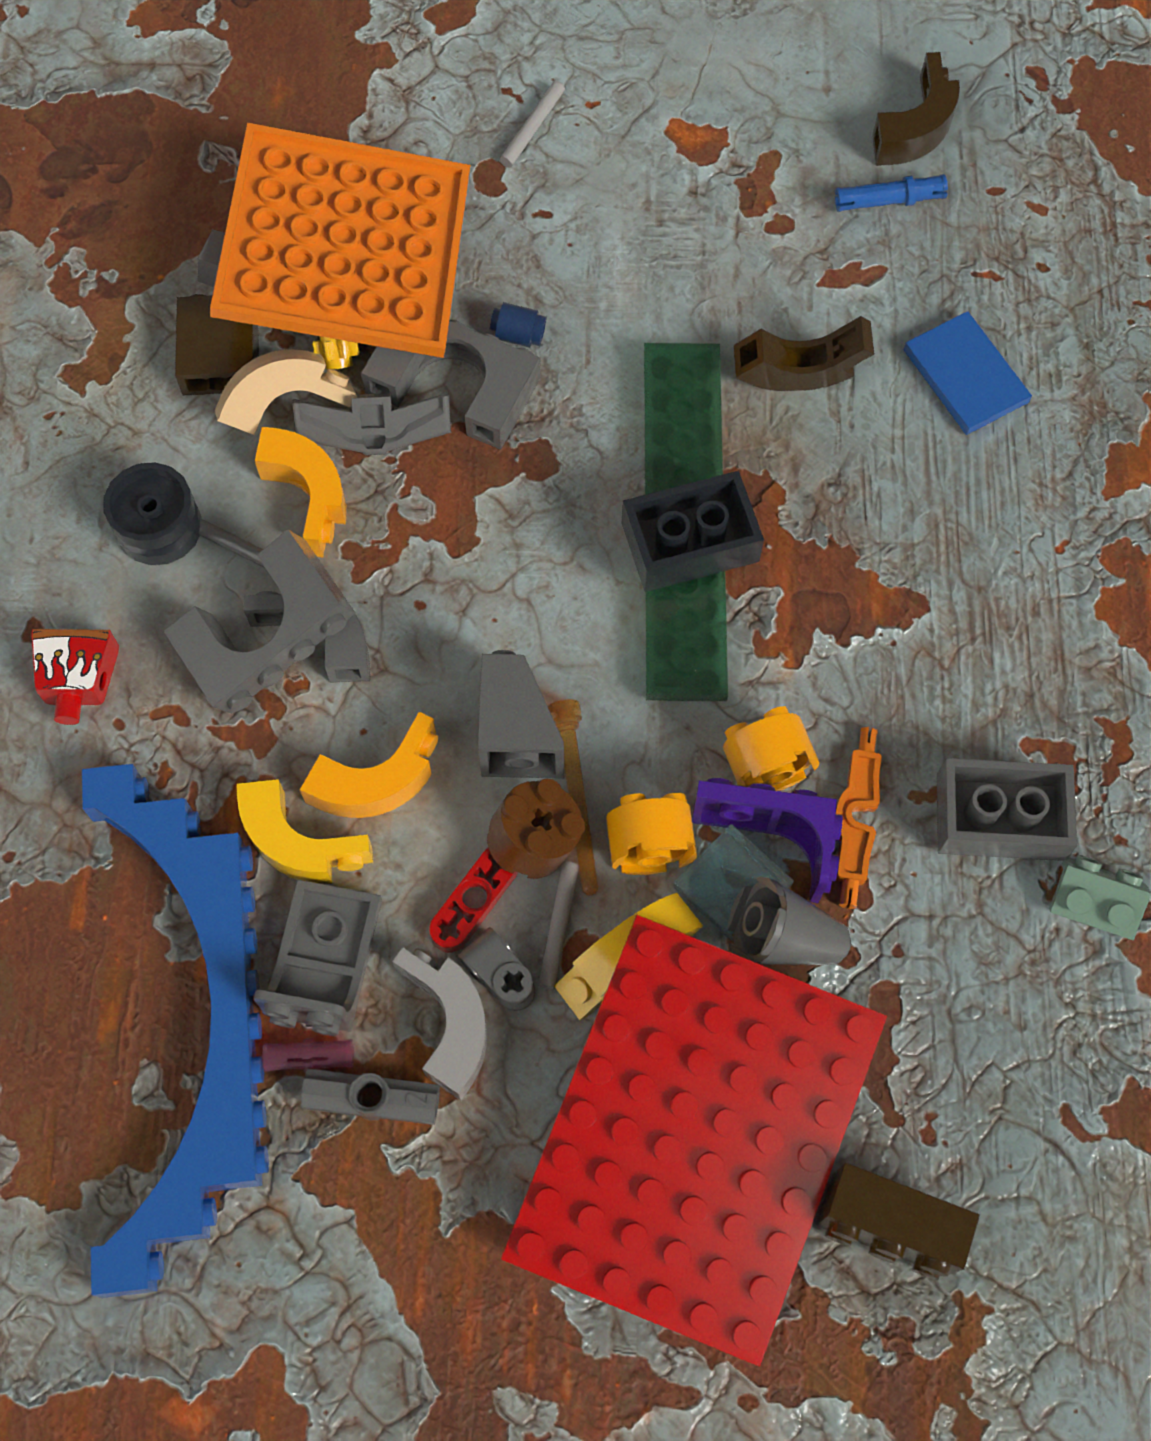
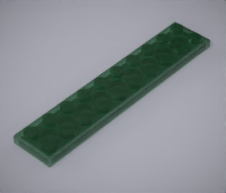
(681, 447)

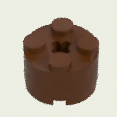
(535, 828)

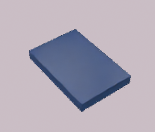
(967, 372)

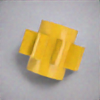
(336, 352)

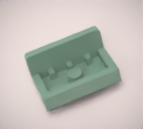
(1101, 897)

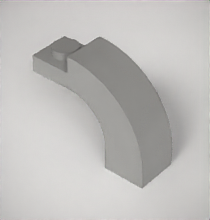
(464, 1043)

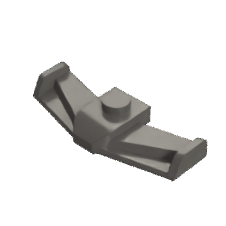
(372, 423)

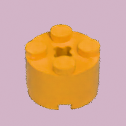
(770, 750)
(651, 833)

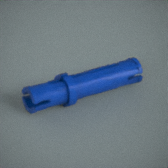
(897, 192)

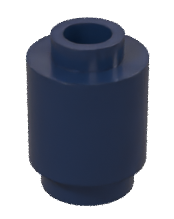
(518, 325)

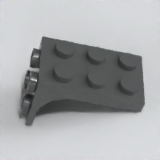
(321, 958)

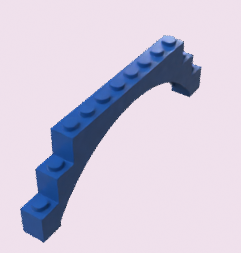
(224, 1134)

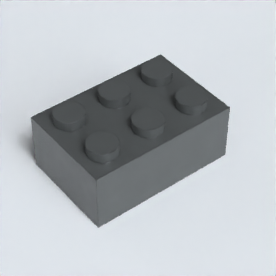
(1006, 809)

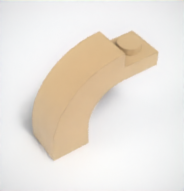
(273, 375)

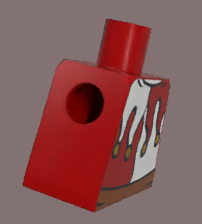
(73, 669)

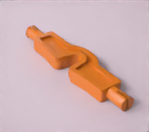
(858, 838)

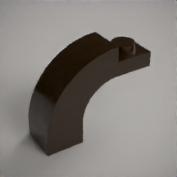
(916, 132)
(803, 365)

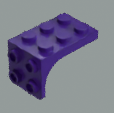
(795, 815)

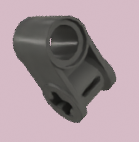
(494, 966)

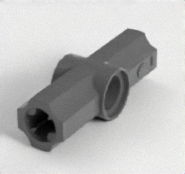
(342, 1092)

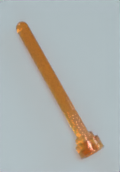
(567, 717)

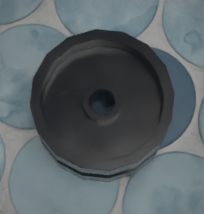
(152, 513)

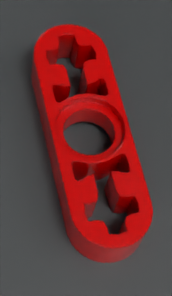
(447, 916)

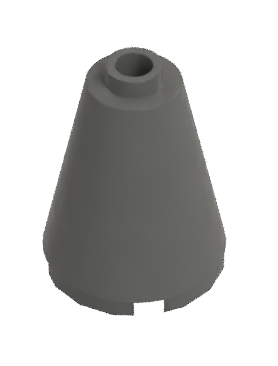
(784, 928)

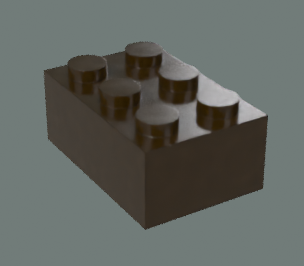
(897, 1222)

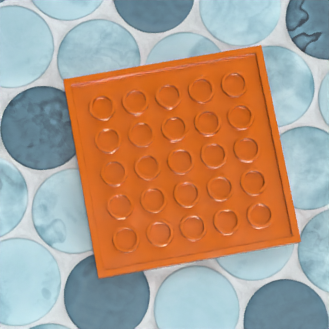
(342, 241)

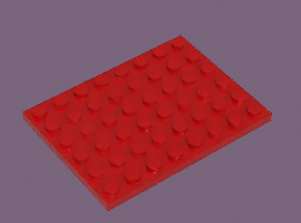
(695, 1140)

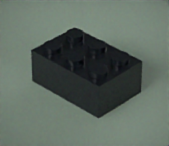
(692, 531)

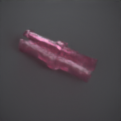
(308, 1055)

